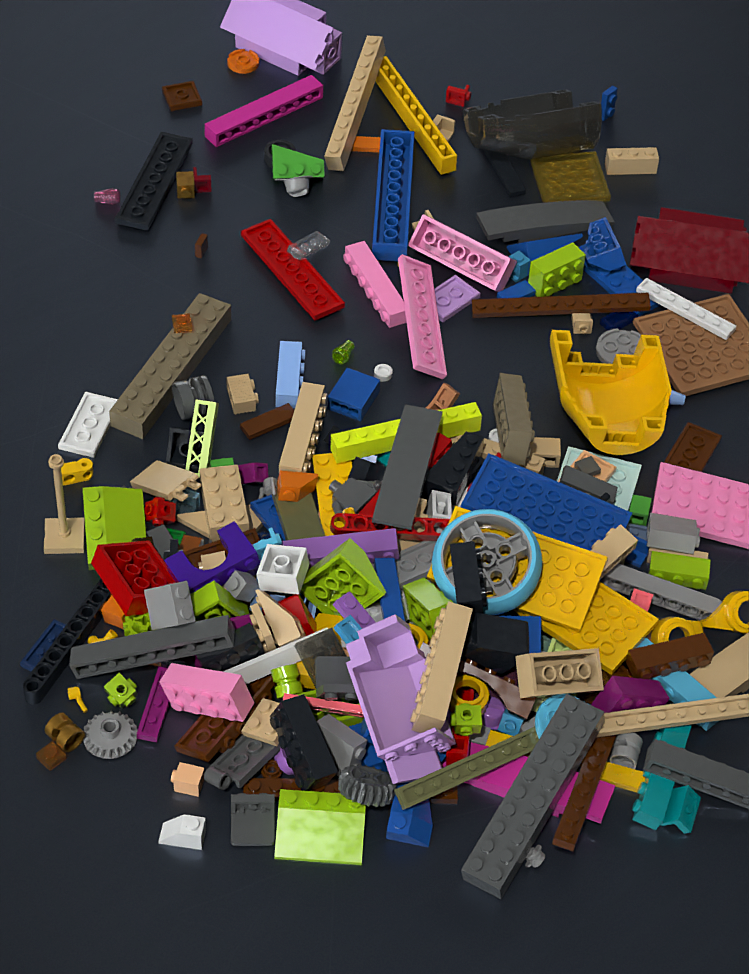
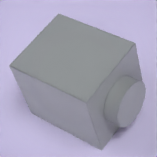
(242, 586)

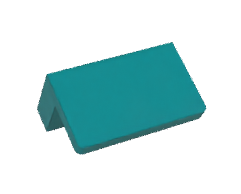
(682, 808)

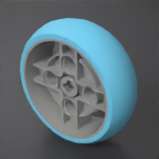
(520, 544)

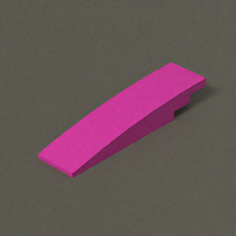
(501, 778)

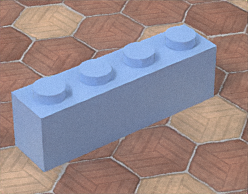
(289, 373)

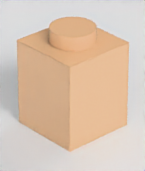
(188, 779)

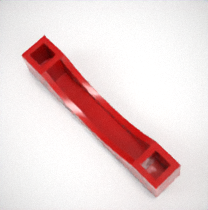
(461, 748)

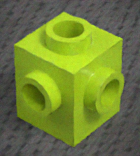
(118, 685)
(466, 719)

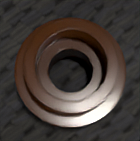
(271, 765)

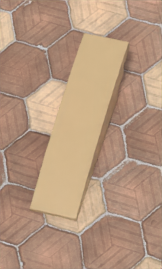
(728, 670)

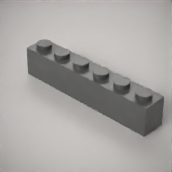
(698, 772)

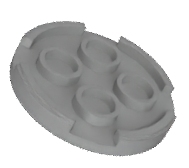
(616, 342)

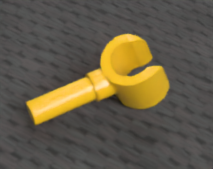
(74, 693)

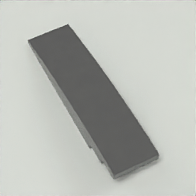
(541, 220)
(407, 467)

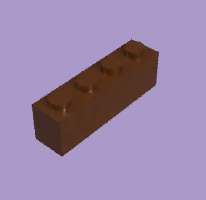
(669, 656)

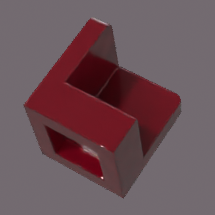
(202, 183)

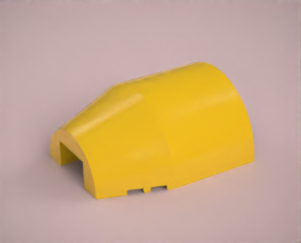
(618, 403)

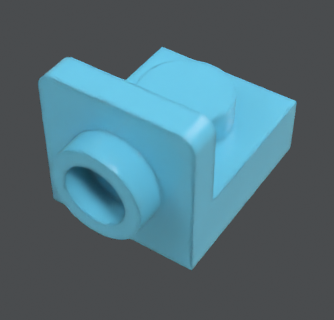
(261, 545)

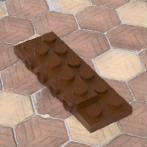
(218, 734)

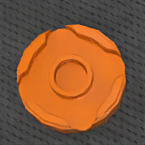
(243, 61)

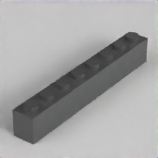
(152, 647)

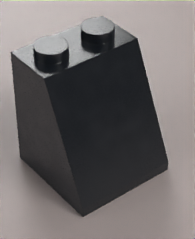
(496, 641)

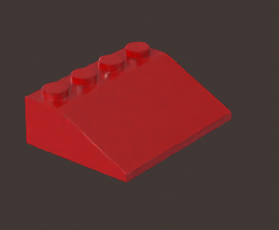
(128, 571)

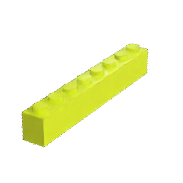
(381, 436)

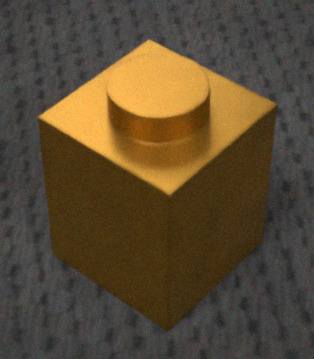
(185, 184)

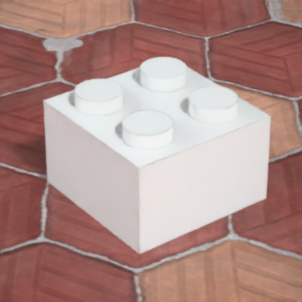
(283, 569)

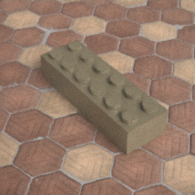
(513, 419)

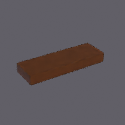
(267, 421)

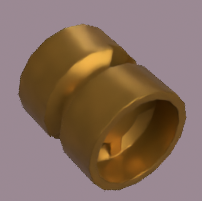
(64, 732)

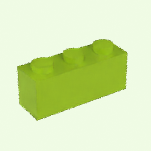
(680, 569)

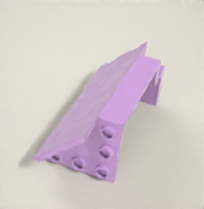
(284, 33)
(386, 680)

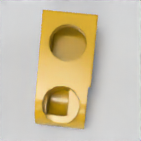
(77, 471)

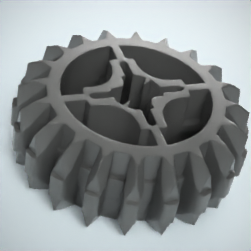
(366, 785)

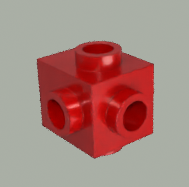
(160, 511)

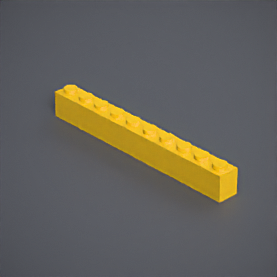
(416, 118)

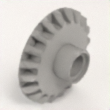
(114, 743)

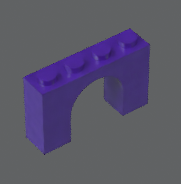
(240, 557)

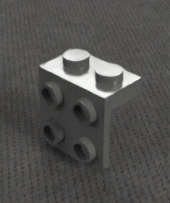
(333, 678)
(252, 819)

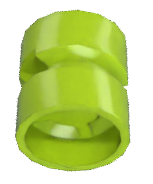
(286, 680)

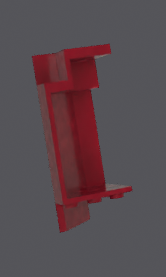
(692, 249)

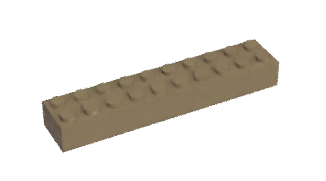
(171, 362)

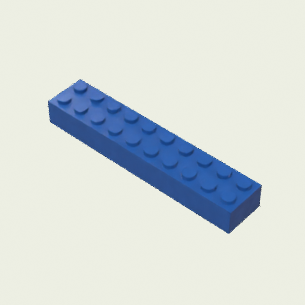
(393, 195)

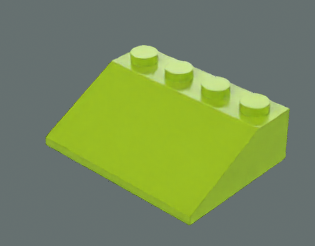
(112, 516)
(338, 573)
(319, 827)

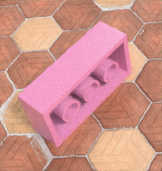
(207, 692)

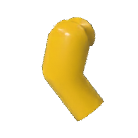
(110, 635)

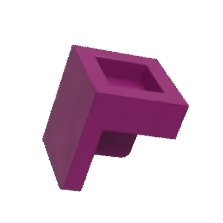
(253, 472)

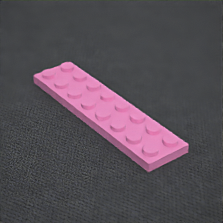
(422, 317)

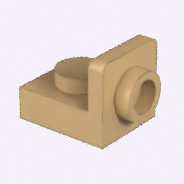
(582, 323)

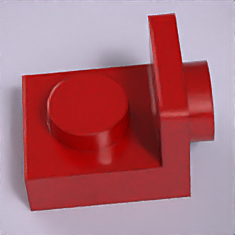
(458, 96)

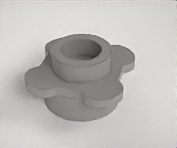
(535, 857)

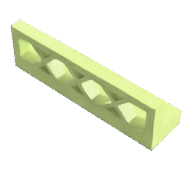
(208, 436)

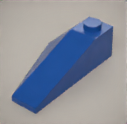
(602, 246)
(539, 248)
(411, 824)

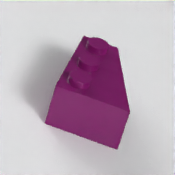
(630, 694)

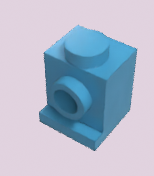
(522, 266)

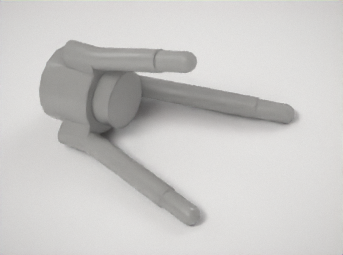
(269, 487)

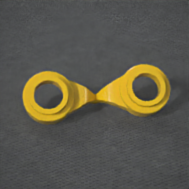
(723, 618)
(461, 680)

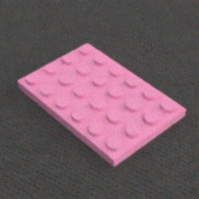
(713, 501)

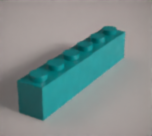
(657, 790)

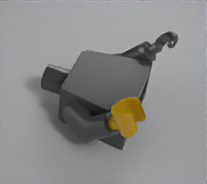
(352, 495)

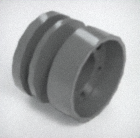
(185, 396)

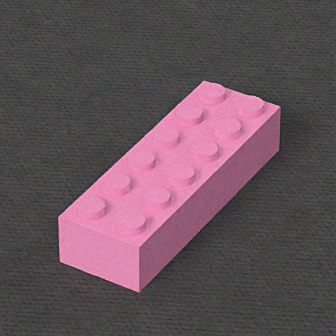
(462, 253)

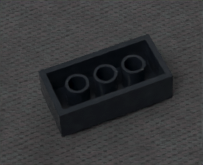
(303, 743)

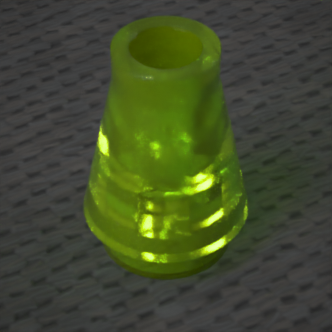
(342, 353)

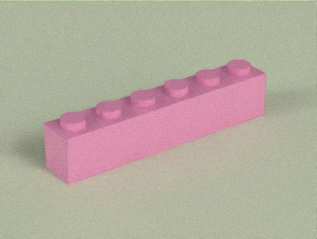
(375, 283)

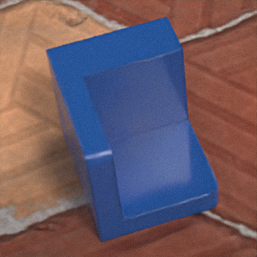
(639, 554)

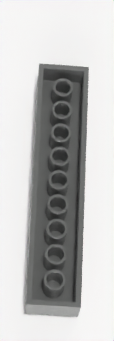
(533, 796)

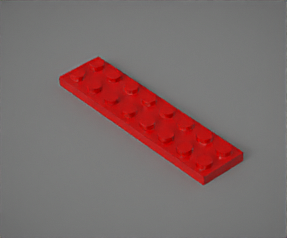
(297, 276)

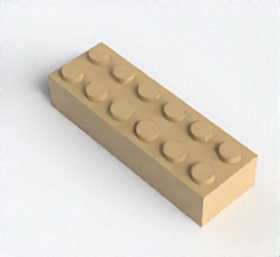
(304, 429)
(441, 667)

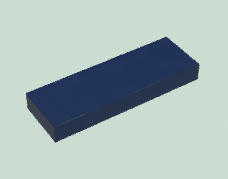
(42, 645)

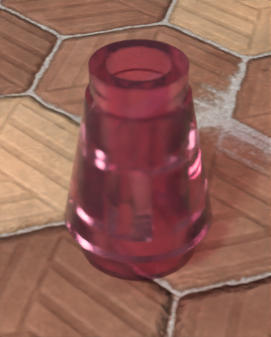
(108, 196)

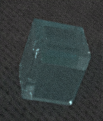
(190, 504)

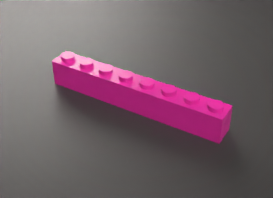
(263, 111)

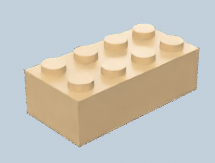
(223, 499)
(559, 673)

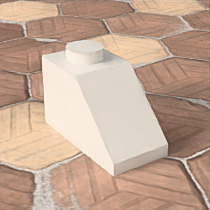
(184, 832)

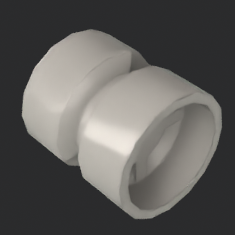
(626, 750)

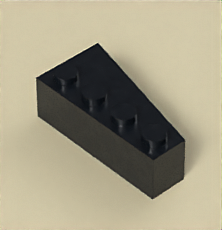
(455, 467)

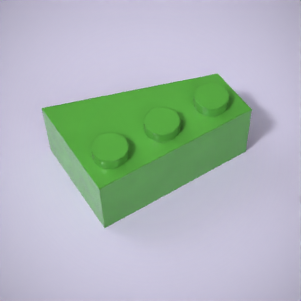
(292, 164)

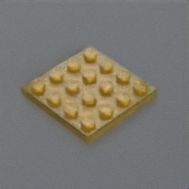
(570, 177)

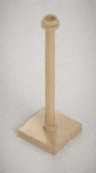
(62, 533)

